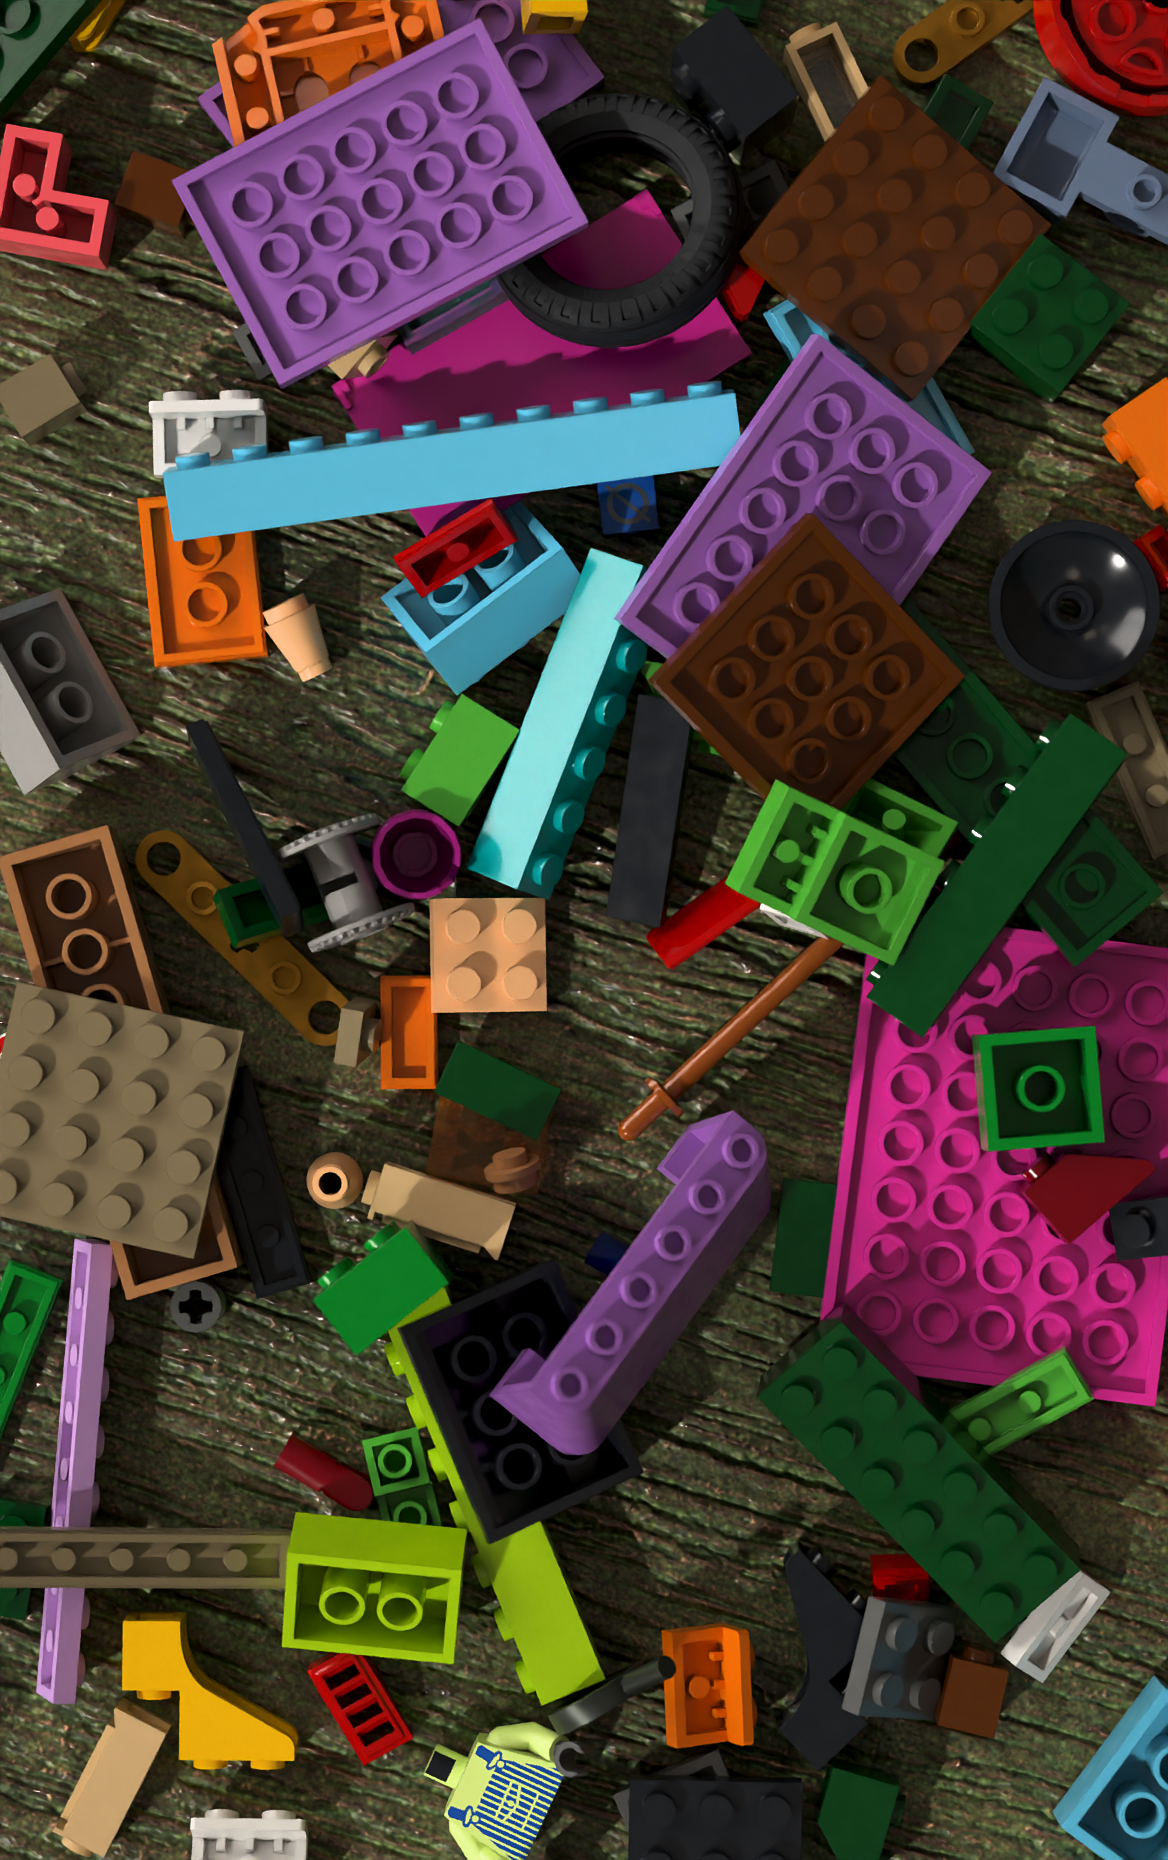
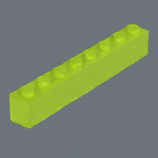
(522, 1568)

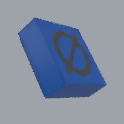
(628, 506)

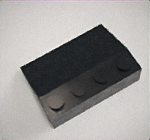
(503, 1463)

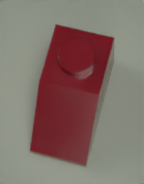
(1079, 1188)

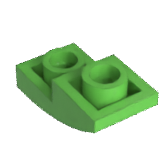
(402, 1478)

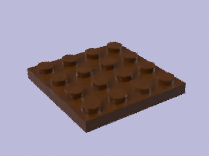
(892, 238)
(807, 671)

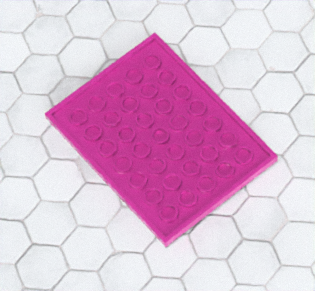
(933, 1227)

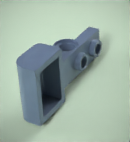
(1065, 155)

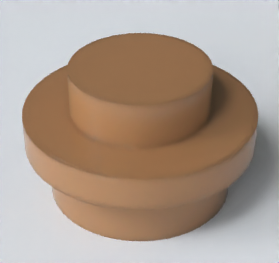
(513, 1170)

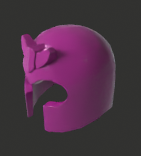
(416, 854)

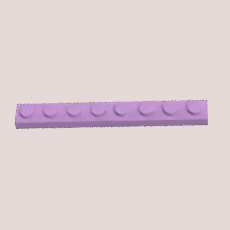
(78, 1446)

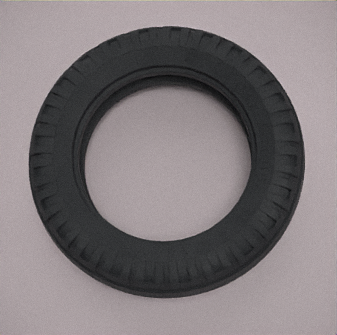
(699, 269)

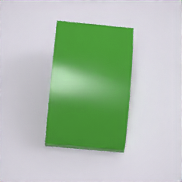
(834, 872)

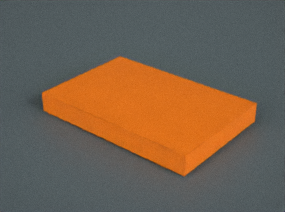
(201, 593)

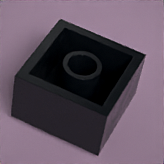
(732, 85)

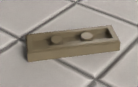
(1143, 777)

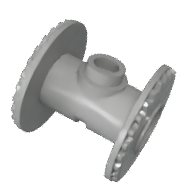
(344, 882)

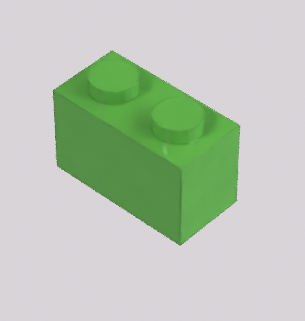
(459, 760)

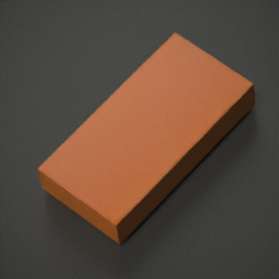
(408, 1033)

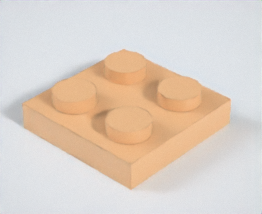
(488, 955)

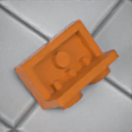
(712, 1687)

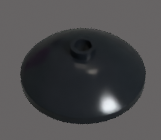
(1102, 577)

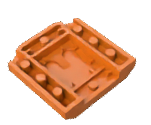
(311, 50)

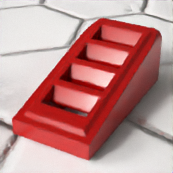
(333, 1663)

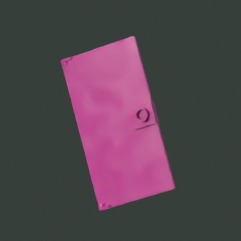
(513, 364)

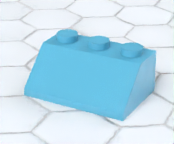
(491, 607)

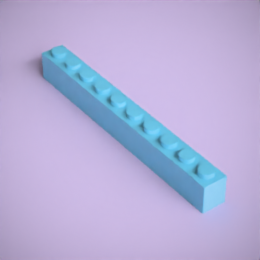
(451, 463)

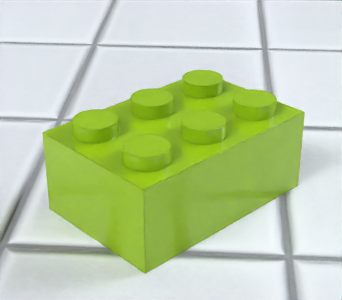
(373, 1587)

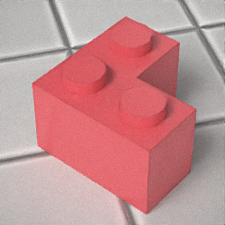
(38, 213)

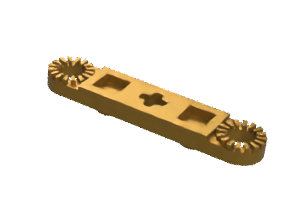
(956, 34)
(273, 969)

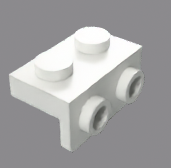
(212, 426)
(228, 1837)

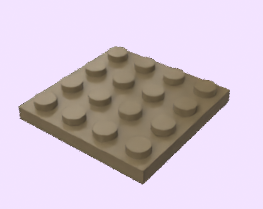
(112, 1118)

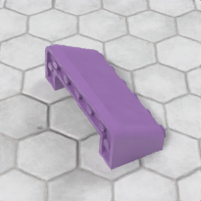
(651, 1292)

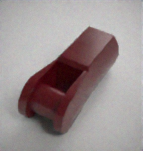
(325, 1473)

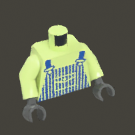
(504, 1787)

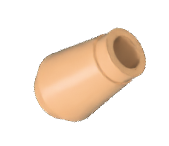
(299, 636)
(347, 1170)

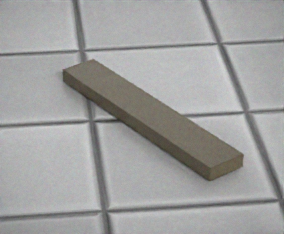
(143, 1557)

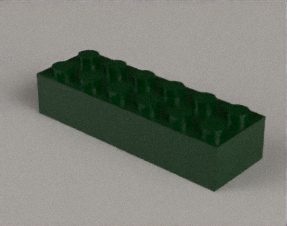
(919, 1472)

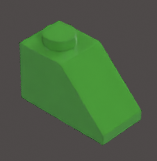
(902, 817)

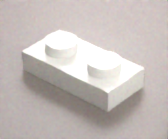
(1054, 1625)

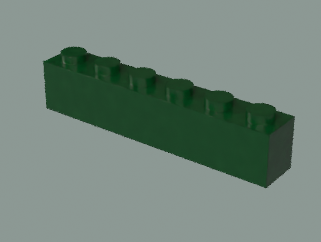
(997, 873)

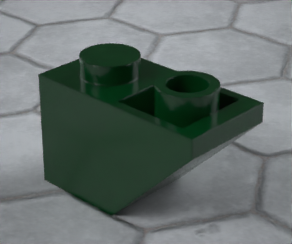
(857, 1809)

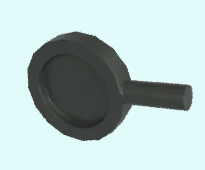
(610, 1693)

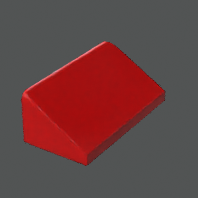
(456, 547)
(699, 923)

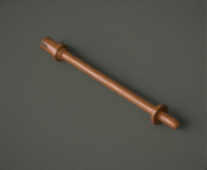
(667, 1093)

